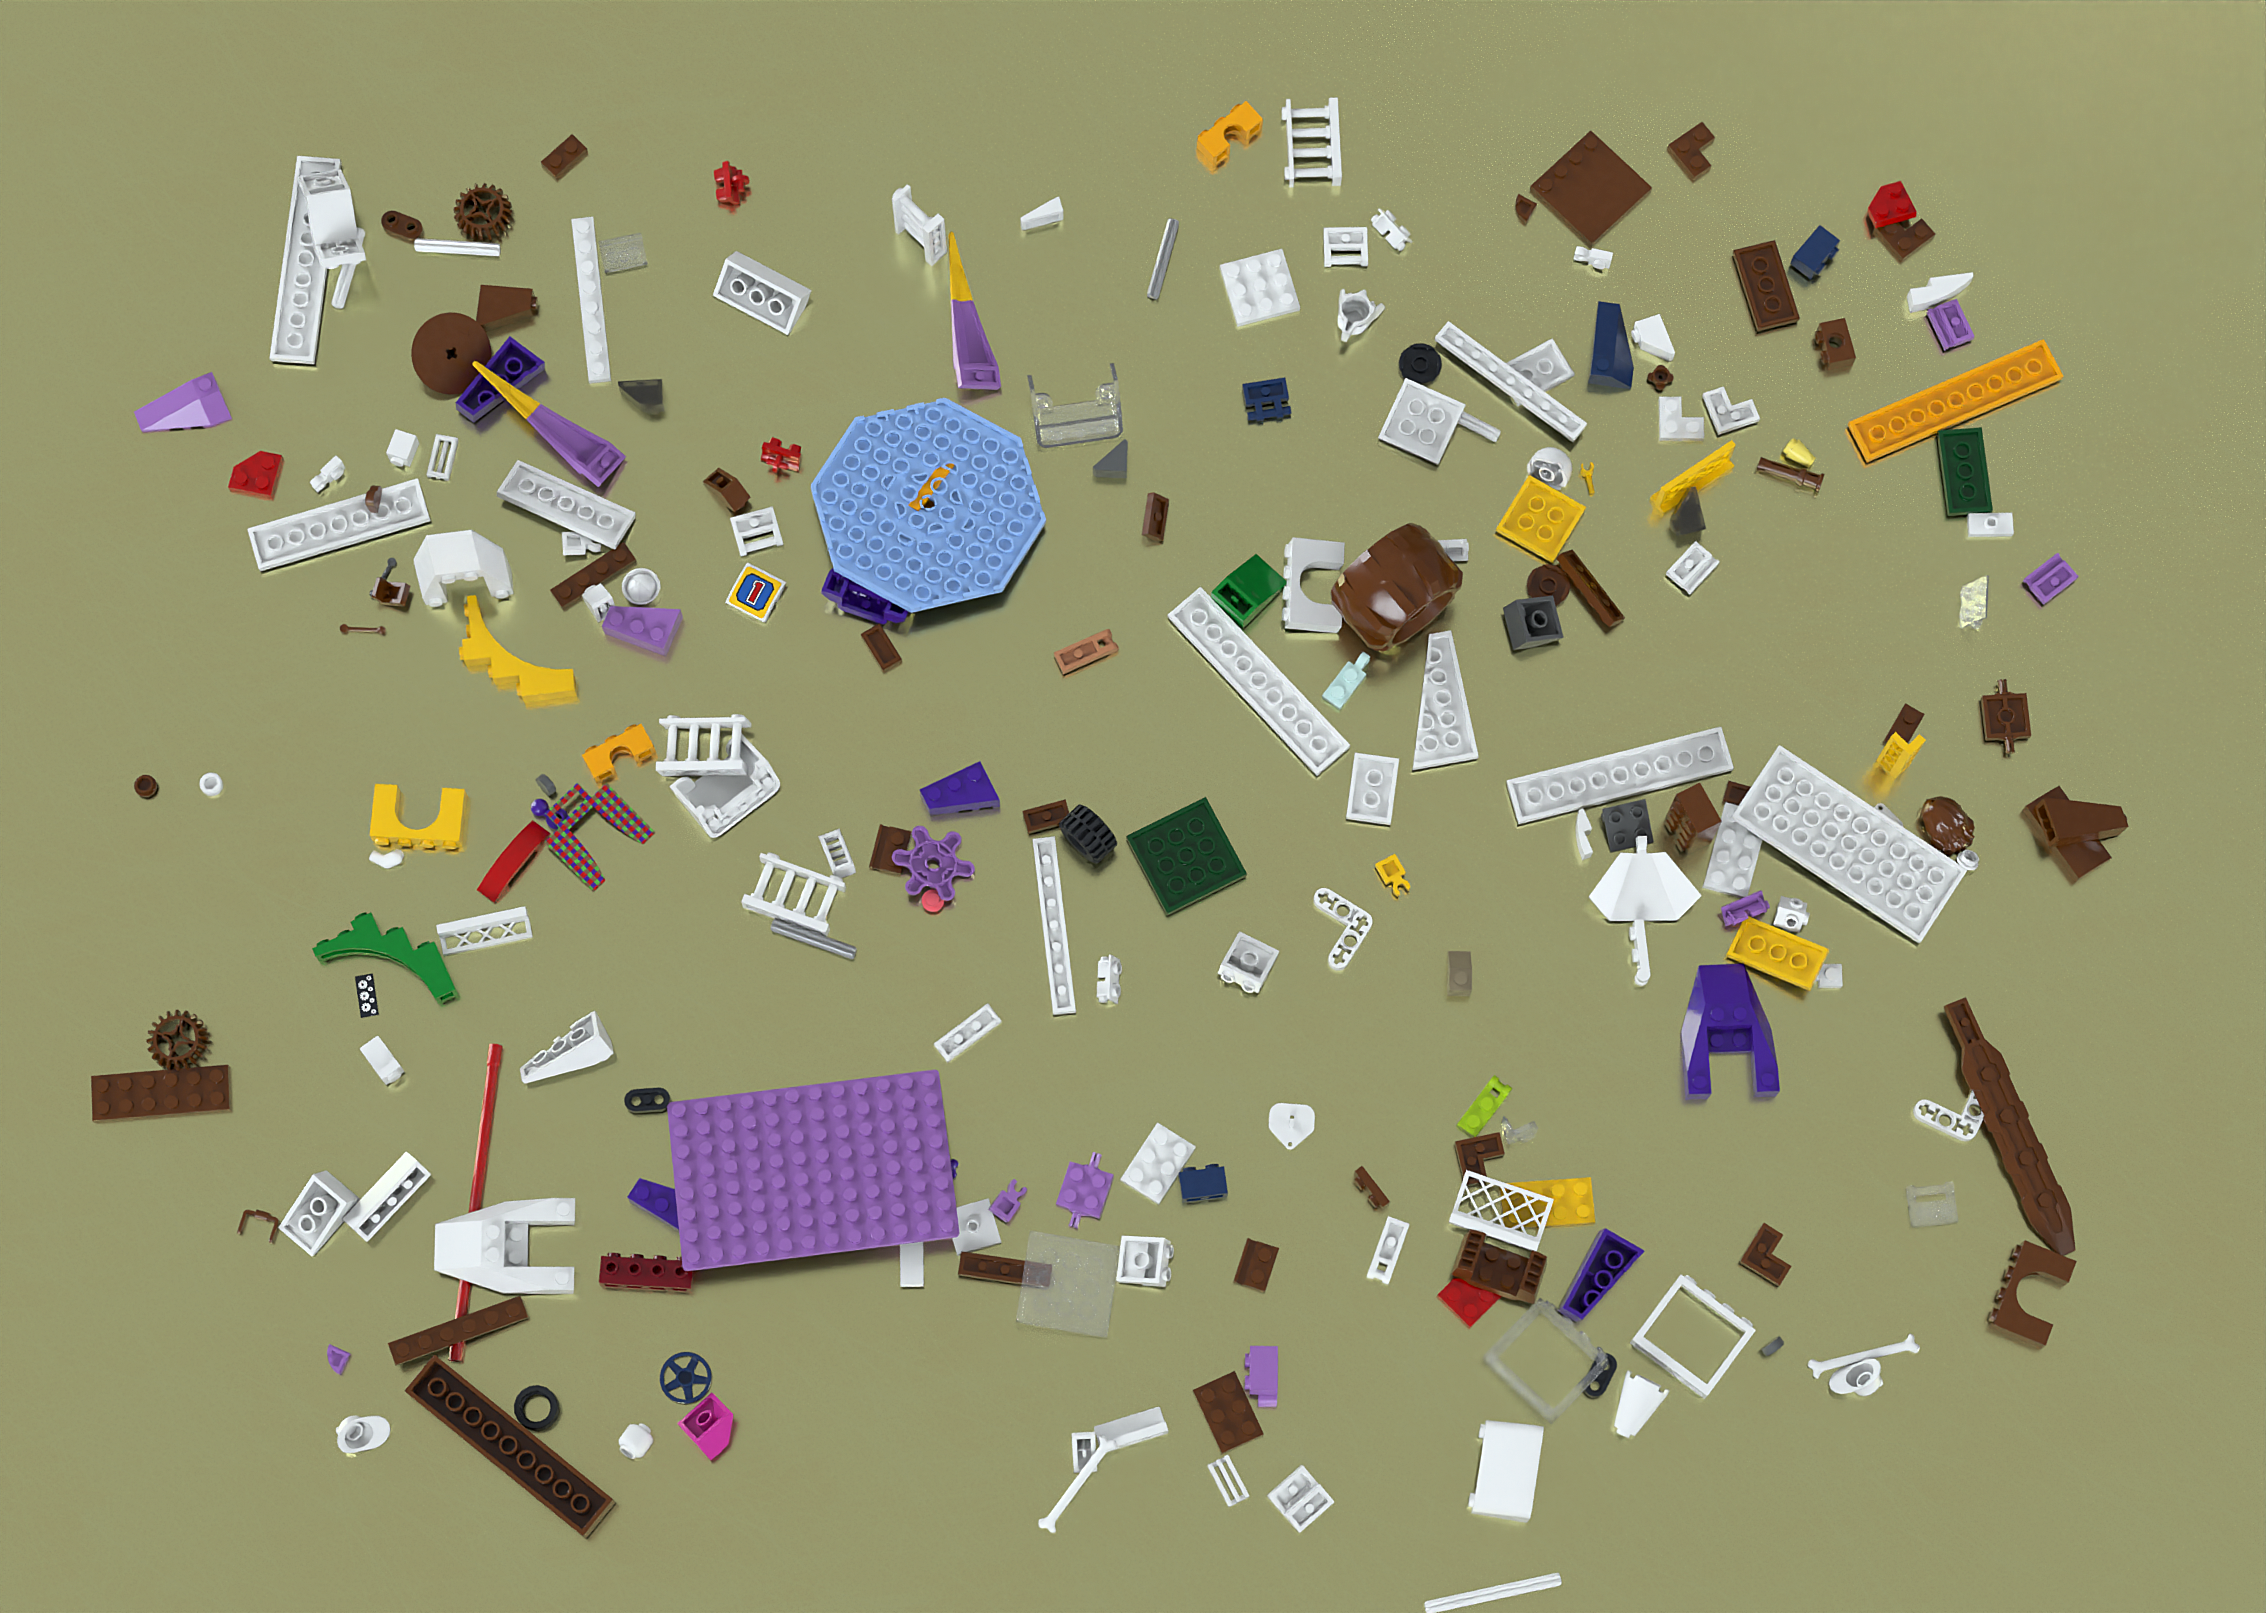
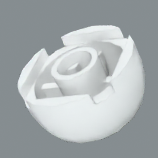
(1550, 467)

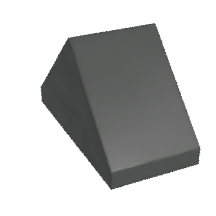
(1114, 463)

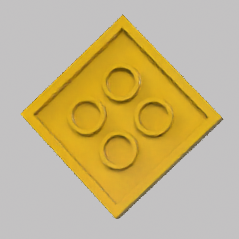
(1540, 519)

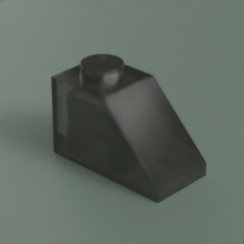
(644, 394)
(1688, 514)

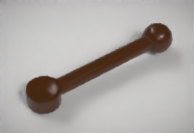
(344, 629)

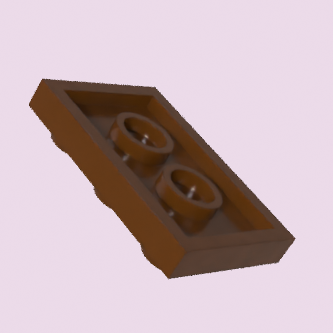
(1228, 1412)

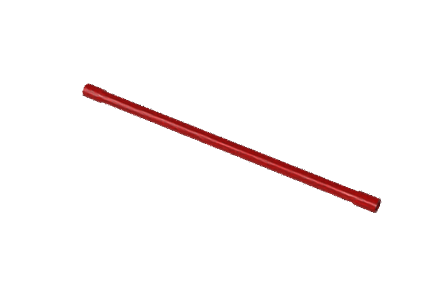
(493, 1064)

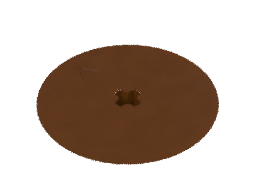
(436, 355)

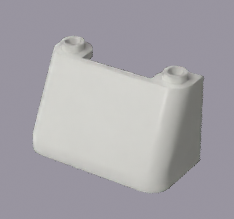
(724, 800)
(1507, 1470)

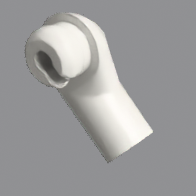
(388, 860)

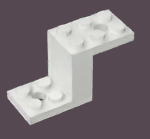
(331, 219)

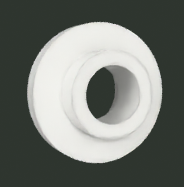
(1968, 859)

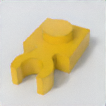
(1392, 871)

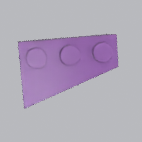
(643, 627)

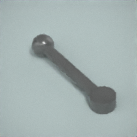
(391, 563)

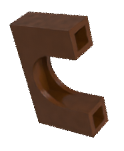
(2009, 1316)

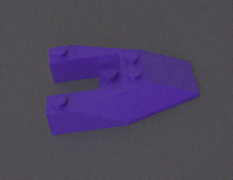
(1726, 1019)

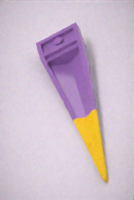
(971, 350)
(579, 447)

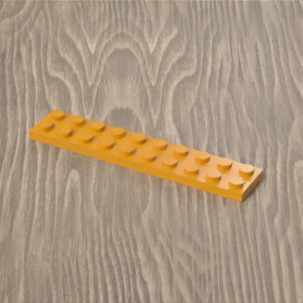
(1955, 400)

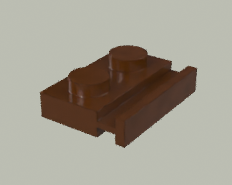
(886, 842)
(1256, 1265)

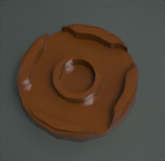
(1548, 581)

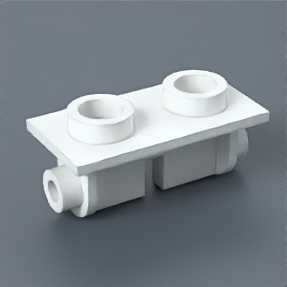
(1398, 234)
(1456, 549)
(1110, 989)

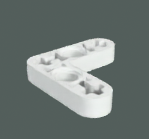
(1349, 920)
(1965, 1118)

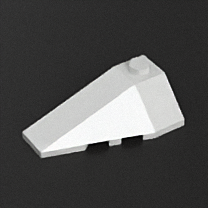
(578, 1049)

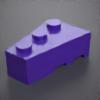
(960, 791)

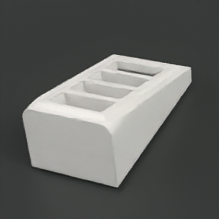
(1045, 214)
(844, 866)

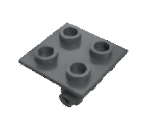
(1625, 823)

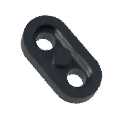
(647, 1098)
(1603, 1378)

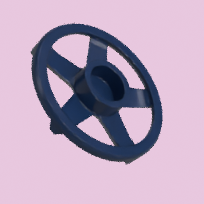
(685, 1378)

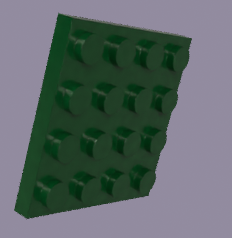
(1186, 856)

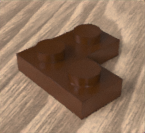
(1687, 150)
(1903, 241)
(1474, 1150)
(1760, 1257)

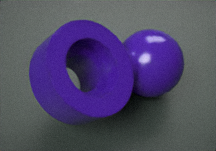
(540, 807)

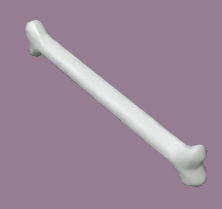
(1907, 1345)
(1049, 1521)

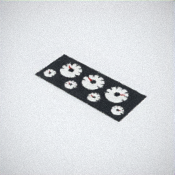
(366, 995)

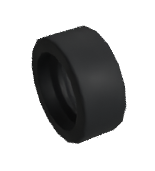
(522, 1397)

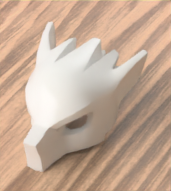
(1356, 313)

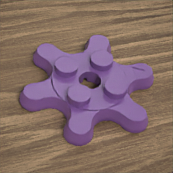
(943, 853)

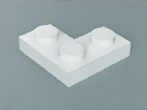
(1729, 417)
(1674, 426)

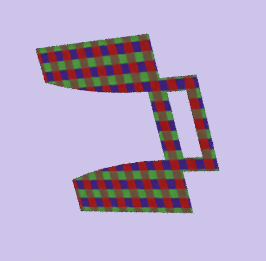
(570, 849)

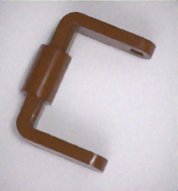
(261, 1215)

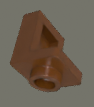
(390, 592)

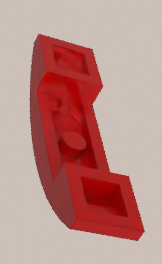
(511, 860)

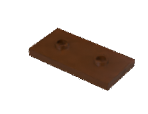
(1766, 285)

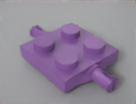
(1084, 1190)

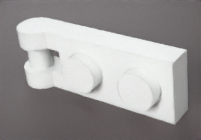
(1640, 953)
(1388, 1249)

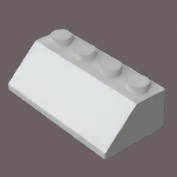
(761, 292)

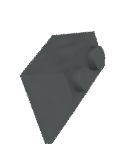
(1532, 622)

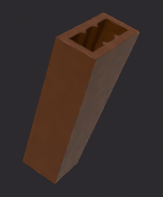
(2078, 821)

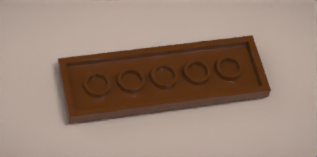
(160, 1093)

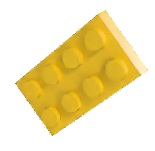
(1778, 953)
(1571, 1203)

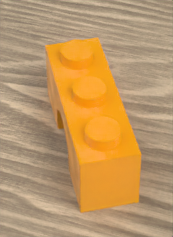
(1241, 120)
(632, 740)

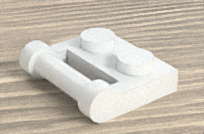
(1345, 240)
(756, 524)

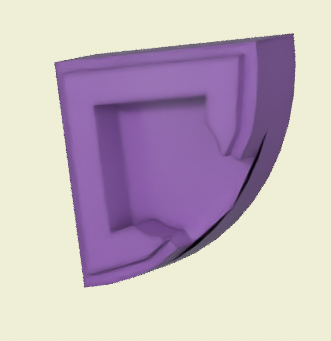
(337, 1358)

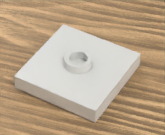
(976, 1227)

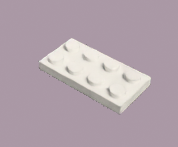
(1732, 857)

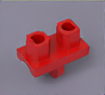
(733, 183)
(780, 457)

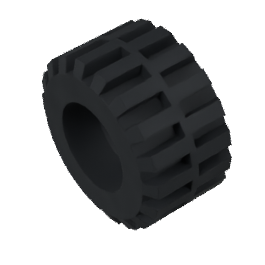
(1088, 833)

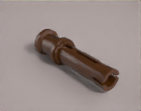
(1800, 476)

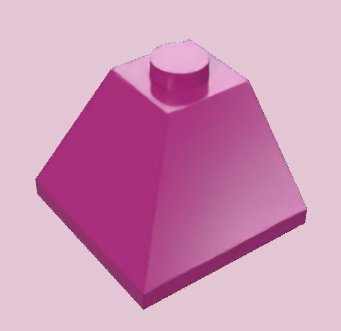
(708, 1425)

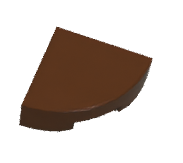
(1524, 208)

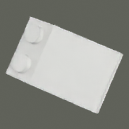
(318, 1212)

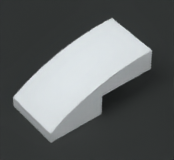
(1582, 829)
(911, 1265)

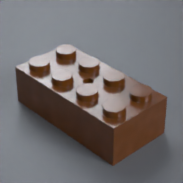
(1692, 819)

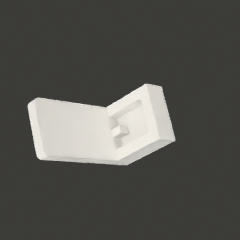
(382, 1060)

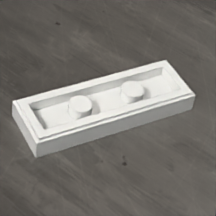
(967, 1032)

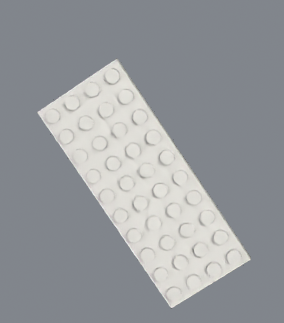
(1849, 844)

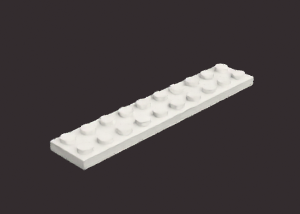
(301, 277)
(1258, 681)
(1619, 775)

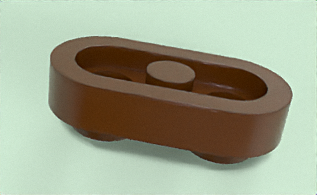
(401, 224)

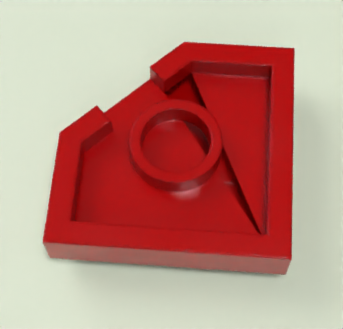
(1891, 205)
(256, 474)
(1467, 1301)

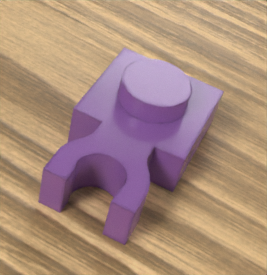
(1006, 1202)

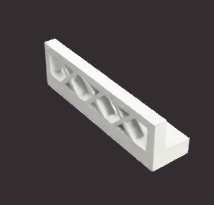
(481, 923)

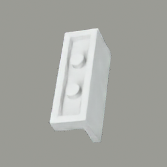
(1133, 1428)

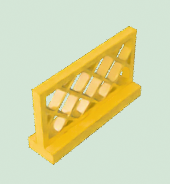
(1699, 475)

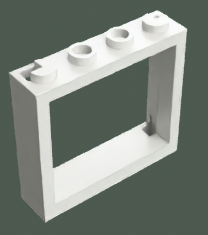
(1670, 1364)

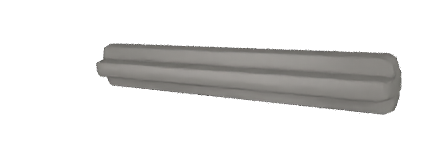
(1163, 258)
(813, 938)

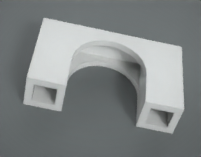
(1300, 611)

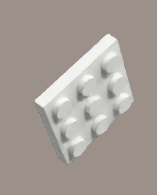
(1259, 287)
(1421, 421)

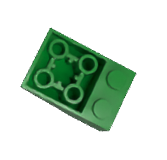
(1248, 590)

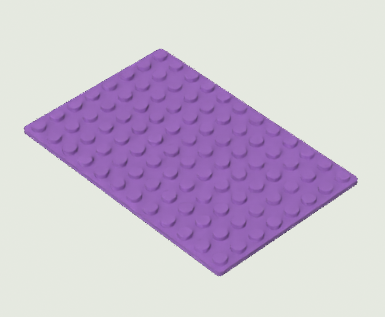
(812, 1170)

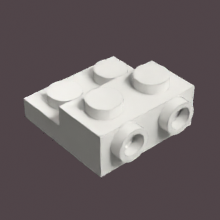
(1248, 963)
(1144, 1260)

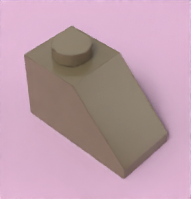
(1459, 973)

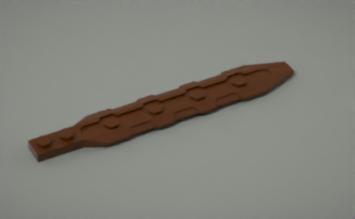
(2014, 1135)

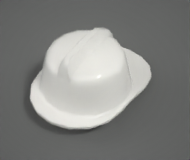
(1858, 1377)
(362, 1433)

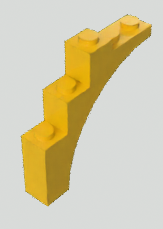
(534, 681)

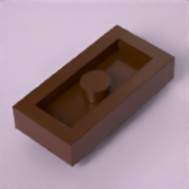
(564, 156)
(1155, 516)
(1905, 723)
(1045, 816)
(1364, 1181)

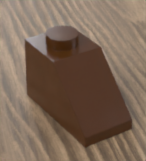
(727, 489)

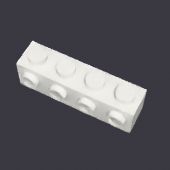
(386, 1196)

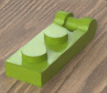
(1483, 1107)

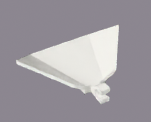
(1644, 887)

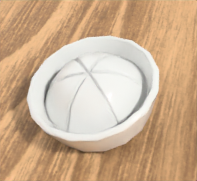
(640, 586)

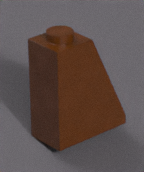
(504, 306)

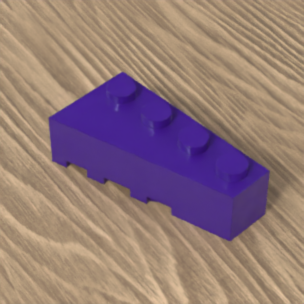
(512, 364)
(656, 1200)
(1601, 1268)

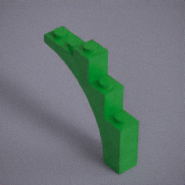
(395, 945)

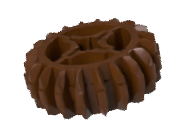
(470, 222)
(176, 1048)

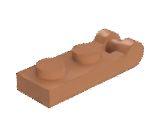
(1085, 651)

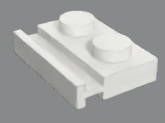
(1692, 567)

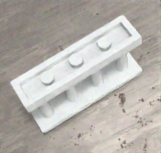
(1331, 151)
(926, 230)
(713, 765)
(776, 908)

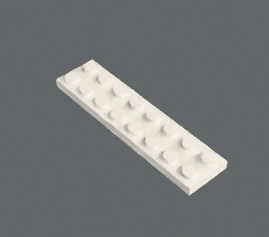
(337, 525)

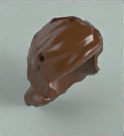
(1947, 825)

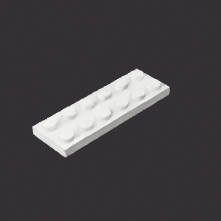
(566, 504)

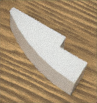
(1937, 291)

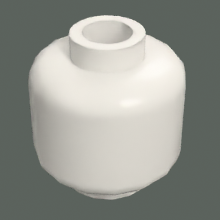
(635, 1441)

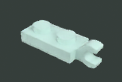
(1346, 682)

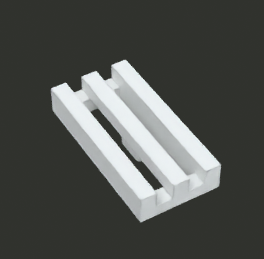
(438, 475)
(1211, 1466)

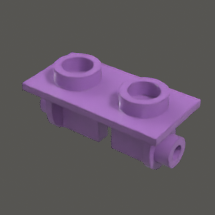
(1744, 907)

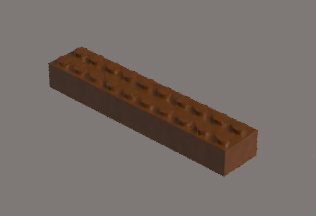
(510, 1446)

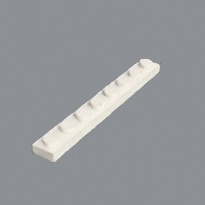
(591, 300)
(1510, 381)
(1054, 925)

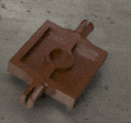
(2006, 716)

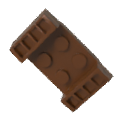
(1499, 1269)

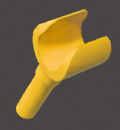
(1588, 475)

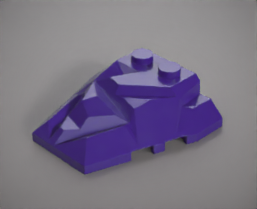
(860, 601)

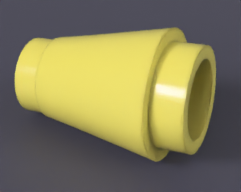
(1798, 452)

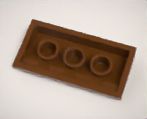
(2077, 858)

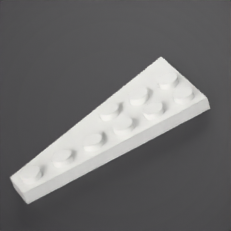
(1444, 717)

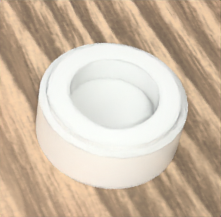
(211, 784)

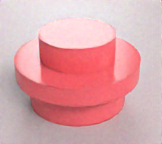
(932, 901)

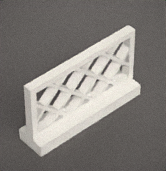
(1495, 1230)

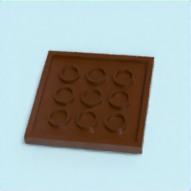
(1591, 188)

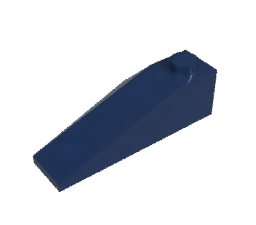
(1610, 355)

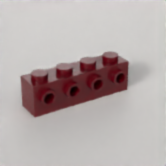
(644, 1273)

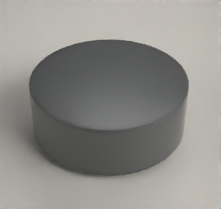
(546, 784)
(1772, 1346)

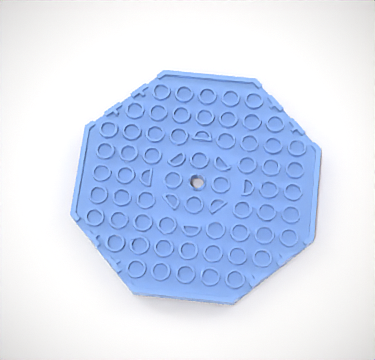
(942, 554)

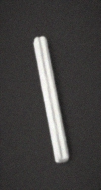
(1493, 1593)

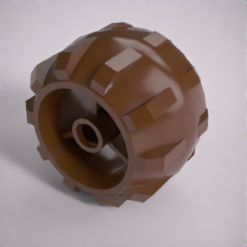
(1396, 587)

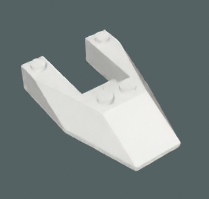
(460, 556)
(492, 1247)

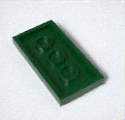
(1964, 471)

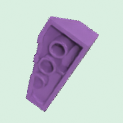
(187, 406)

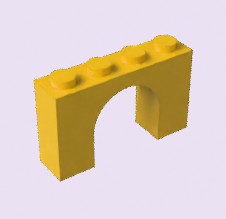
(444, 831)

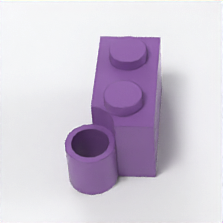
(1263, 1374)

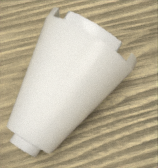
(1637, 1403)

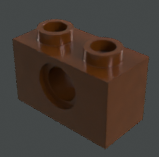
(1836, 332)

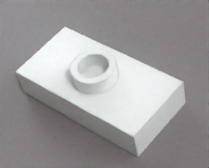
(1990, 524)

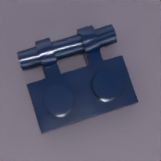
(1266, 392)

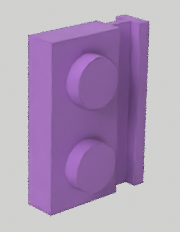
(1950, 324)
(2050, 578)

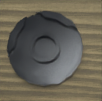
(1420, 364)

